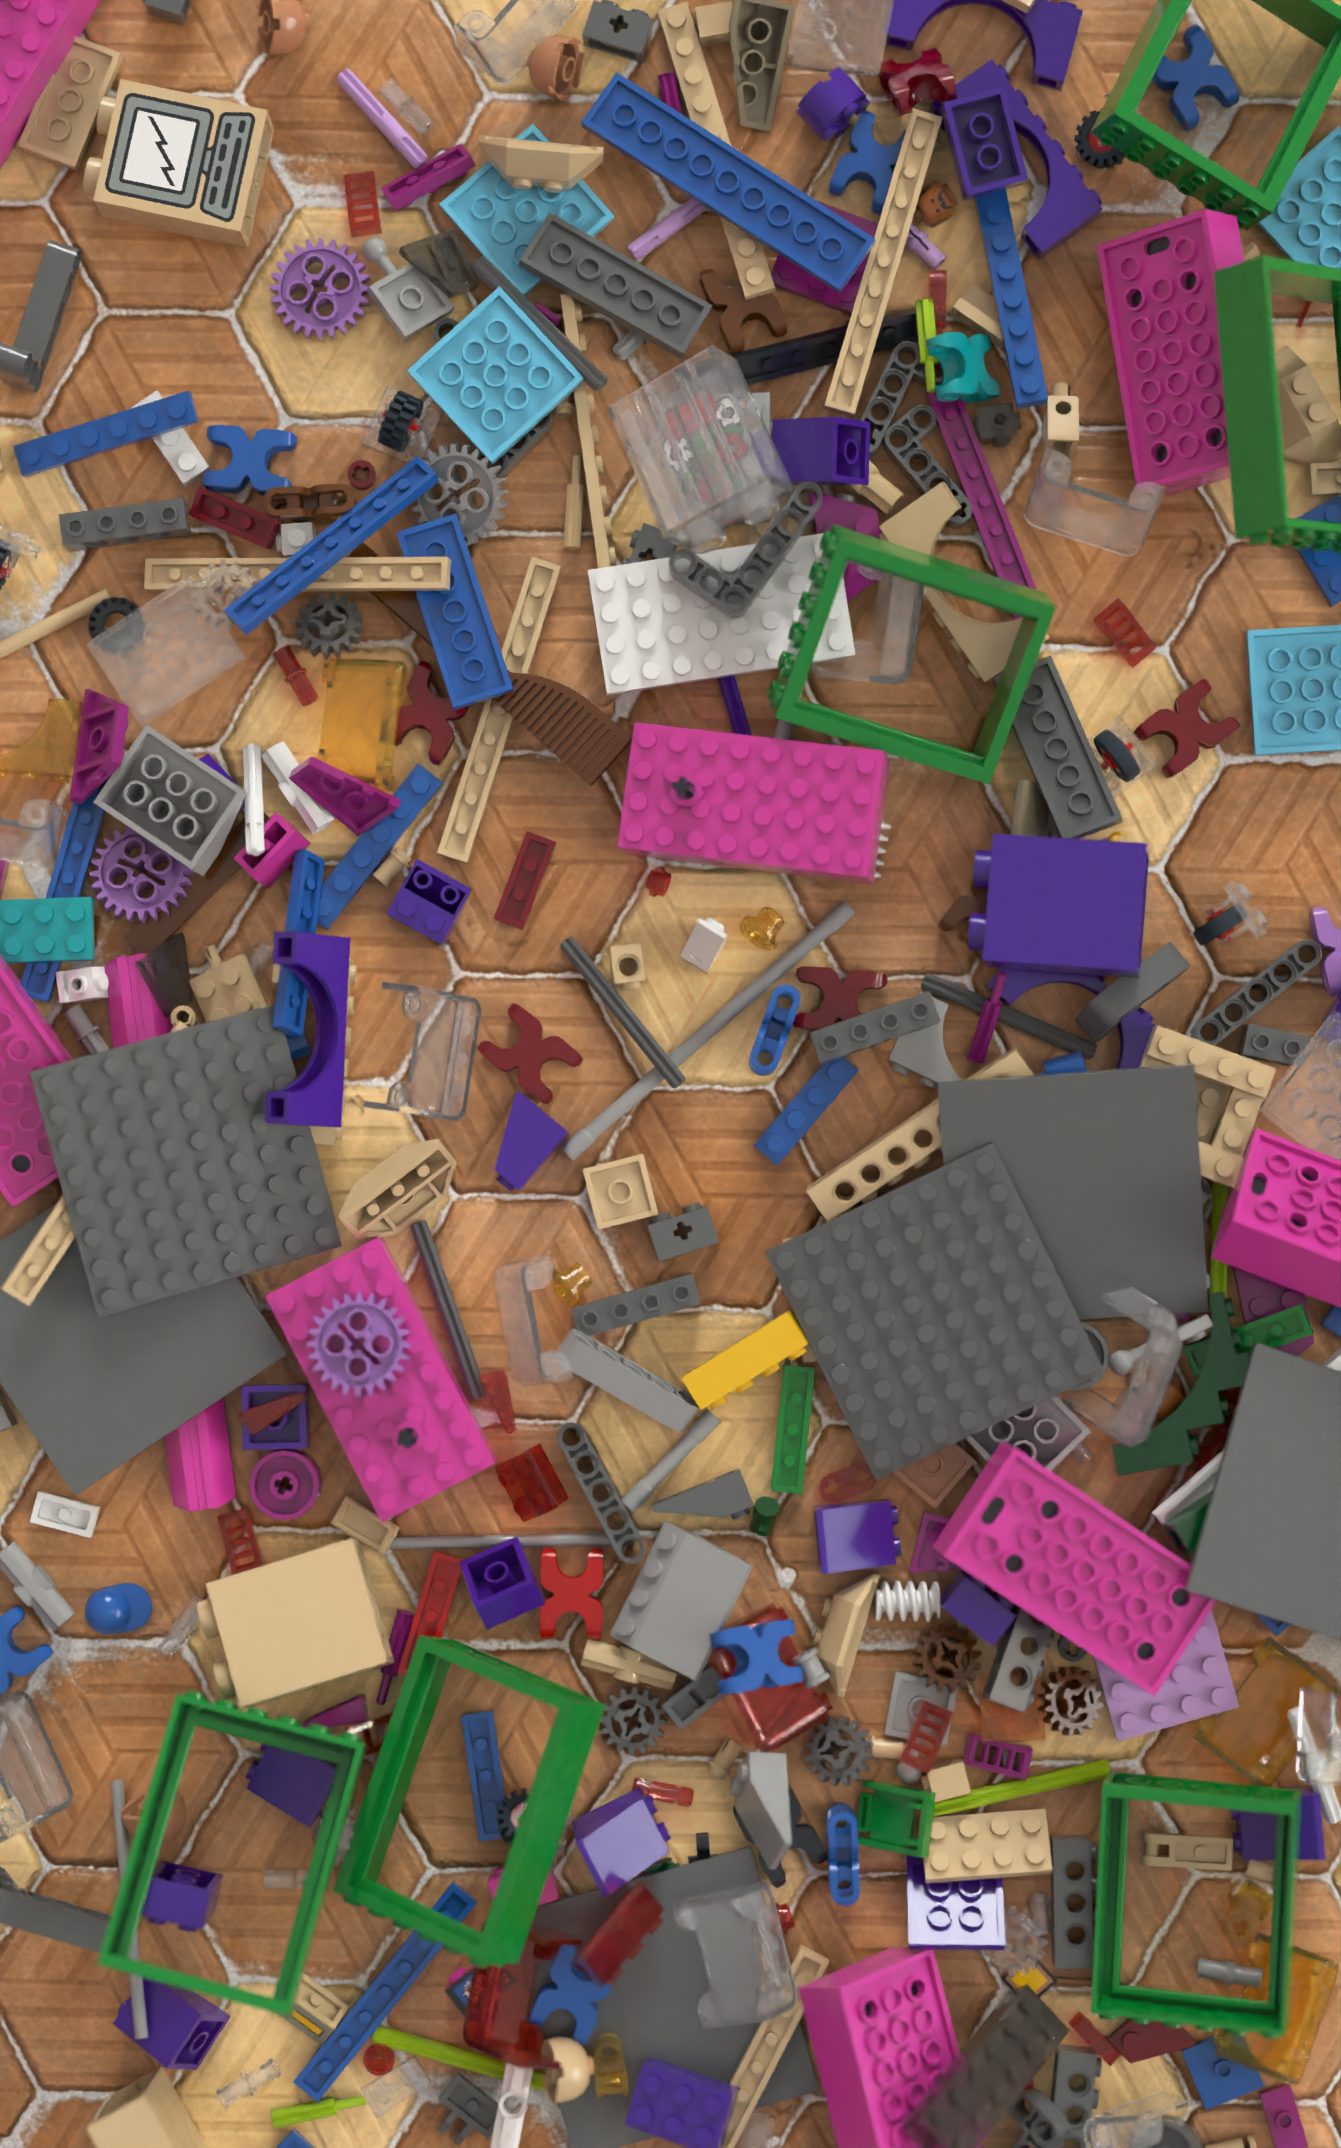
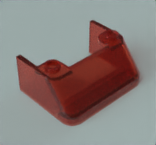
(502, 2003)

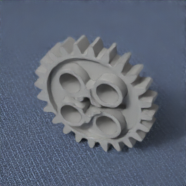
(473, 518)

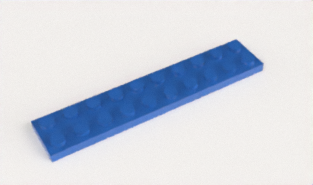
(728, 182)

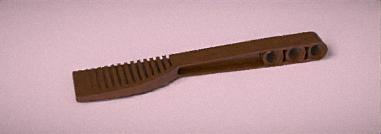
(547, 709)

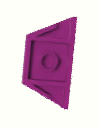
(853, 517)
(99, 743)
(1264, 1297)

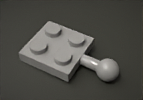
(405, 294)
(1122, 1361)
(904, 1703)

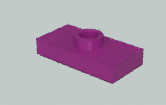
(1283, 2117)

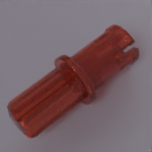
(295, 675)

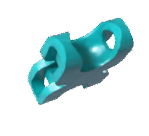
(963, 367)

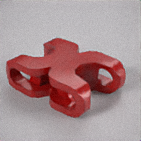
(571, 1593)

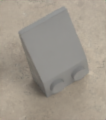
(764, 1803)

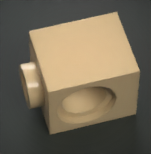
(713, 23)
(624, 952)
(947, 1779)

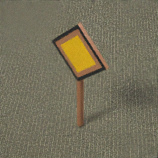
(1040, 1979)

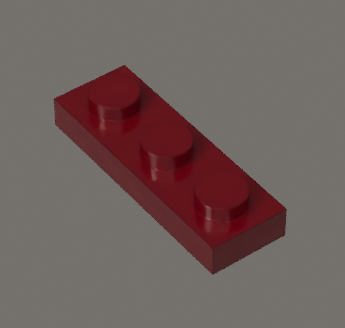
(235, 517)
(525, 880)

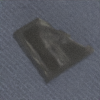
(442, 262)
(168, 974)

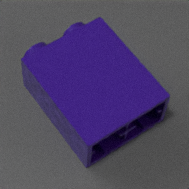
(1061, 905)

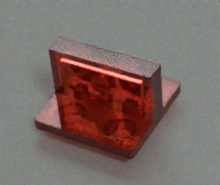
(531, 1483)

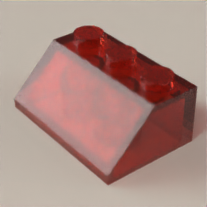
(619, 1936)

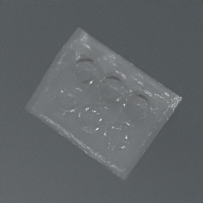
(839, 35)
(164, 652)
(1309, 1093)

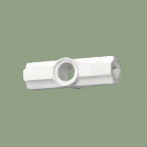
(281, 763)
(509, 2122)

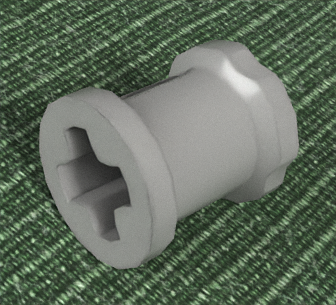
(811, 1667)

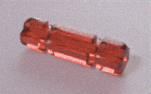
(665, 1792)

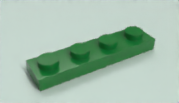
(1269, 1331)
(792, 1429)

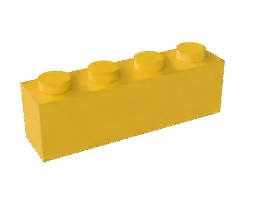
(745, 1360)

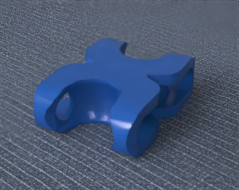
(1194, 78)
(867, 162)
(248, 459)
(774, 1030)
(11, 1657)
(756, 1657)
(842, 1854)
(571, 1992)

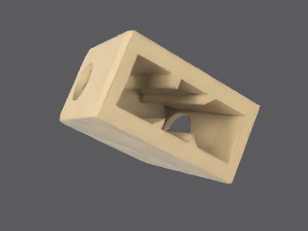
(1061, 421)

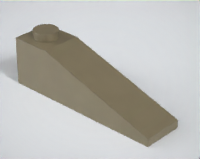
(758, 50)

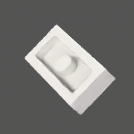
(65, 1514)

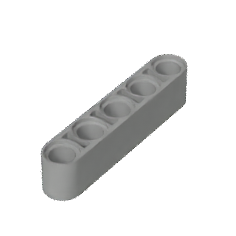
(628, 1381)

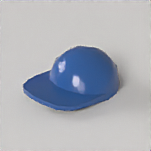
(118, 1608)

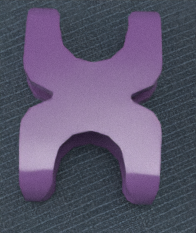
(1329, 938)

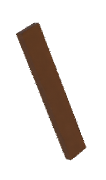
(152, 934)

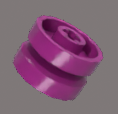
(267, 1486)

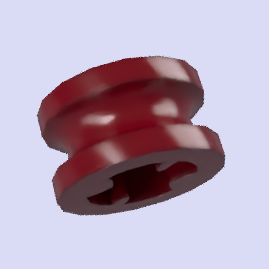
(359, 484)

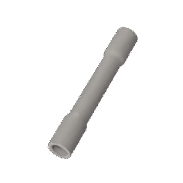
(645, 1487)

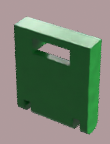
(891, 1818)

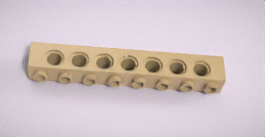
(824, 1191)

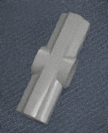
(34, 1586)

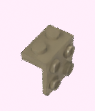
(1030, 812)

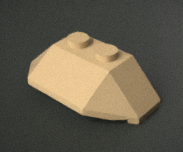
(540, 163)
(1307, 420)
(398, 1190)
(843, 1628)

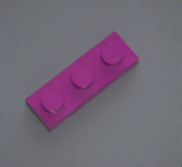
(428, 177)

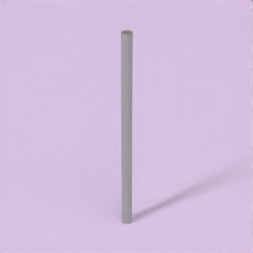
(490, 1541)
(123, 1852)

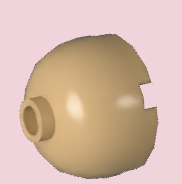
(574, 2071)

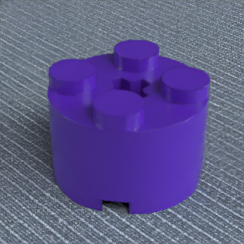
(832, 104)

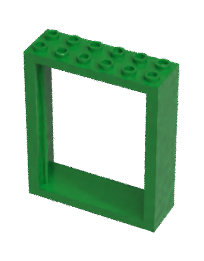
(1185, 167)
(847, 545)
(1176, 2007)

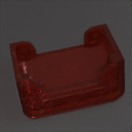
(781, 1711)

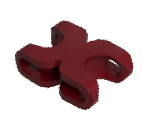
(917, 81)
(429, 714)
(1186, 728)
(838, 997)
(530, 1053)

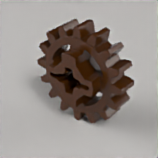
(941, 1647)
(1067, 1702)

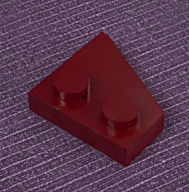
(1149, 2040)

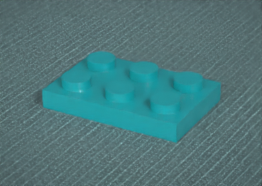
(47, 930)

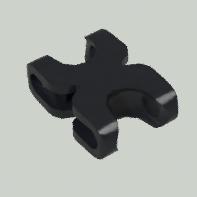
(802, 1837)

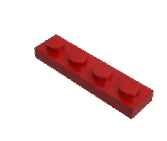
(433, 1602)

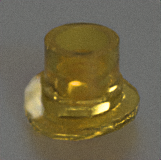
(762, 928)
(570, 1283)

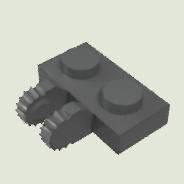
(471, 2105)

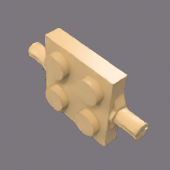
(226, 987)

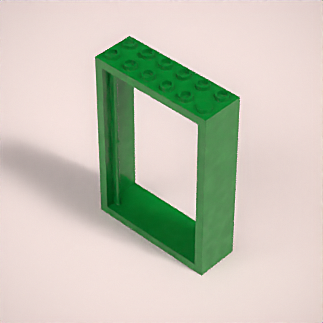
(1253, 396)
(252, 1725)
(538, 1826)

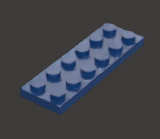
(458, 617)

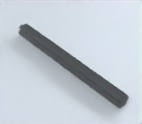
(584, 366)
(622, 1012)
(1010, 1016)
(448, 1309)

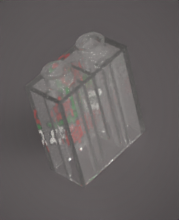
(701, 451)

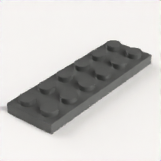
(615, 285)
(1062, 756)

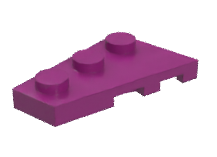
(344, 796)
(924, 1556)

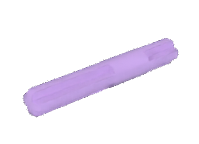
(381, 118)
(665, 228)

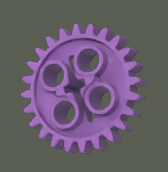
(295, 277)
(127, 896)
(338, 1365)

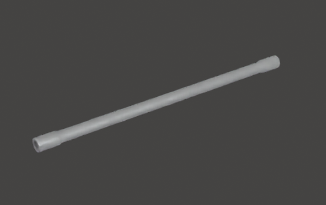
(830, 923)

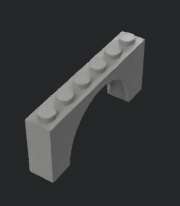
(924, 1053)

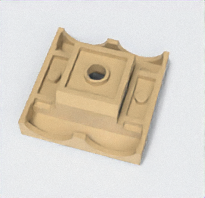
(1214, 1074)

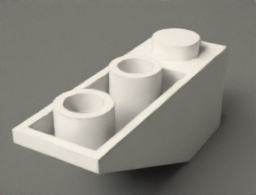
(704, 944)

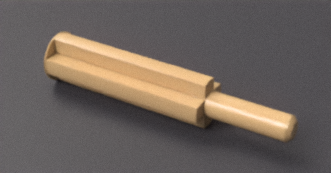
(574, 507)

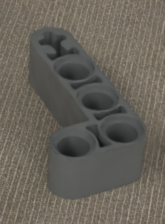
(891, 401)
(914, 449)
(1130, 993)
(1035, 2122)

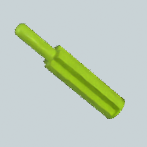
(926, 329)
(312, 2110)

